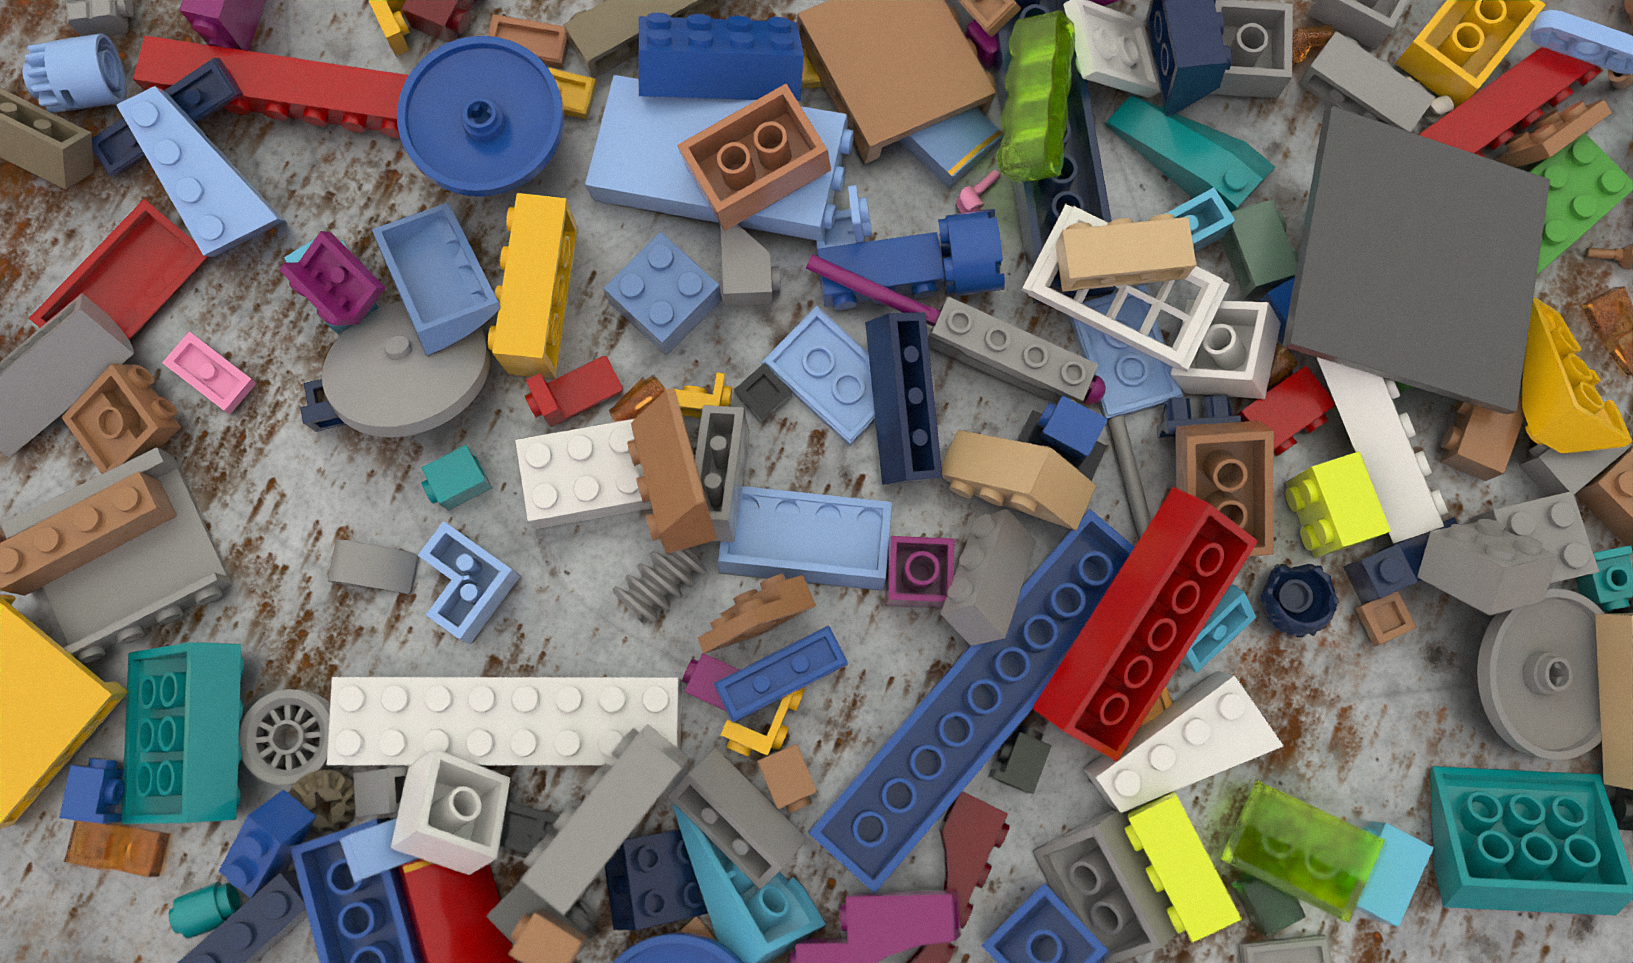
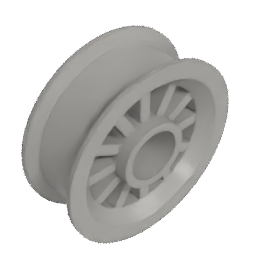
(257, 721)

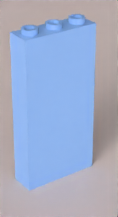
(642, 167)

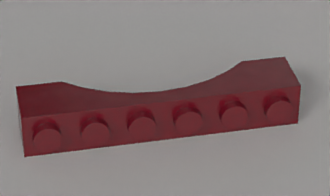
(967, 840)

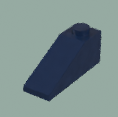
(1389, 568)

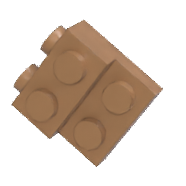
(121, 417)
(759, 612)

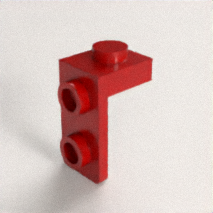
(573, 391)

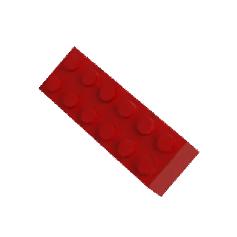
(1145, 623)

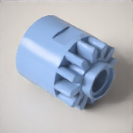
(75, 73)

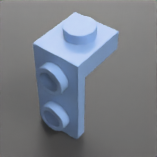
(850, 224)

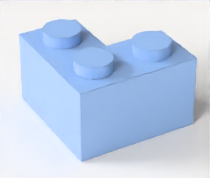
(476, 583)

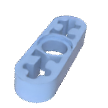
(1573, 37)

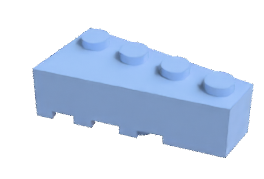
(198, 177)

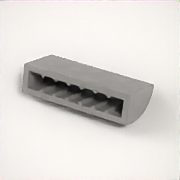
(55, 369)

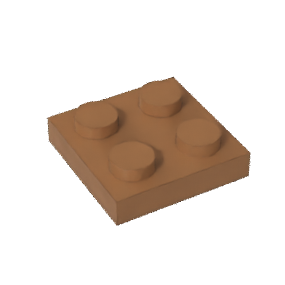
(1553, 133)

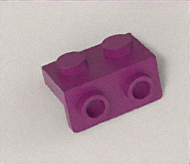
(333, 281)

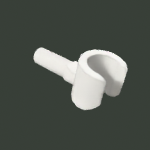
(1438, 108)

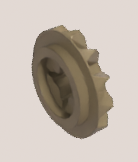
(330, 786)

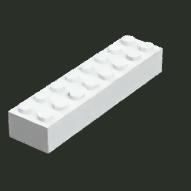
(496, 718)

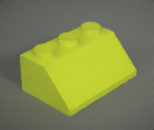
(1181, 867)

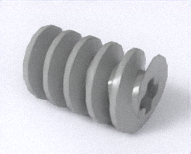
(658, 582)

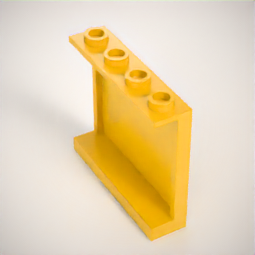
(45, 709)

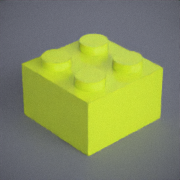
(1336, 505)

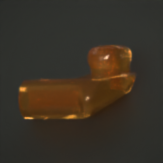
(1306, 37)

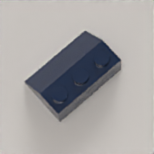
(1187, 50)

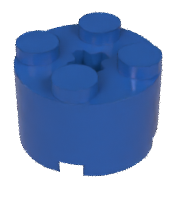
(974, 253)

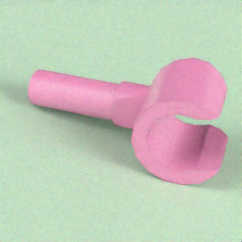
(969, 197)

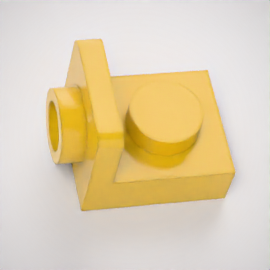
(390, 18)
(693, 398)

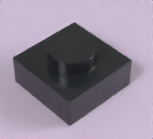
(763, 392)

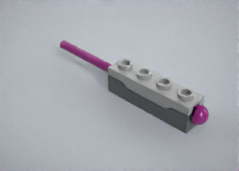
(987, 342)

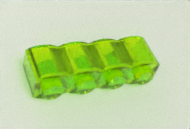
(1037, 98)

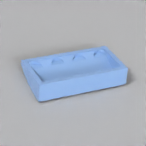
(810, 536)

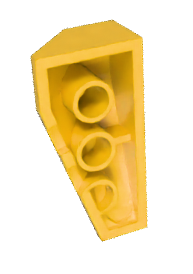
(1561, 391)

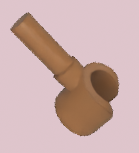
(1623, 256)

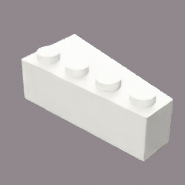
(1189, 741)

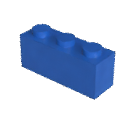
(901, 264)

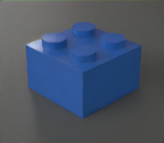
(1045, 933)

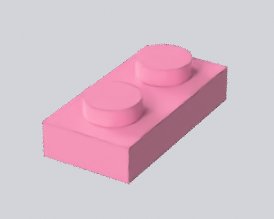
(209, 373)

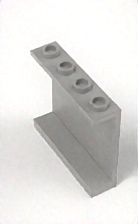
(140, 580)

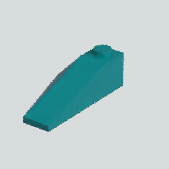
(1191, 152)

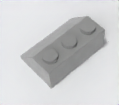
(1108, 886)

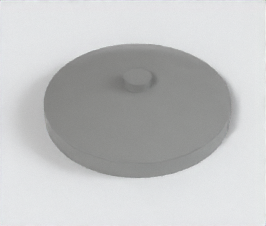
(389, 386)
(1543, 676)

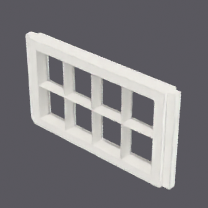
(1191, 333)

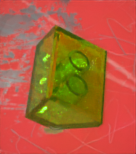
(1304, 851)

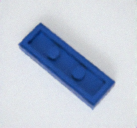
(780, 674)

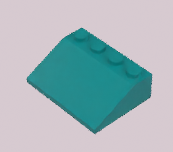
(182, 734)
(1527, 842)

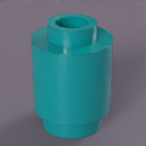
(203, 909)

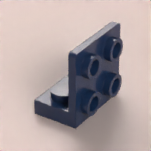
(652, 882)

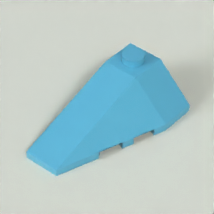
(745, 919)

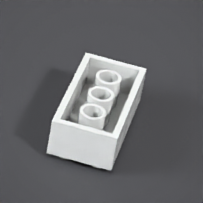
(579, 475)

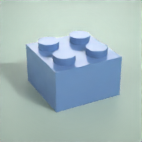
(663, 293)

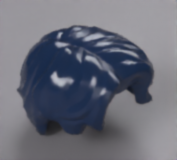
(1299, 599)

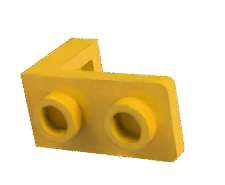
(744, 739)

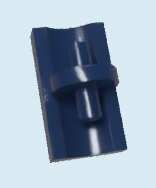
(1178, 413)

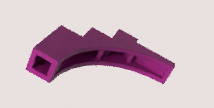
(885, 926)

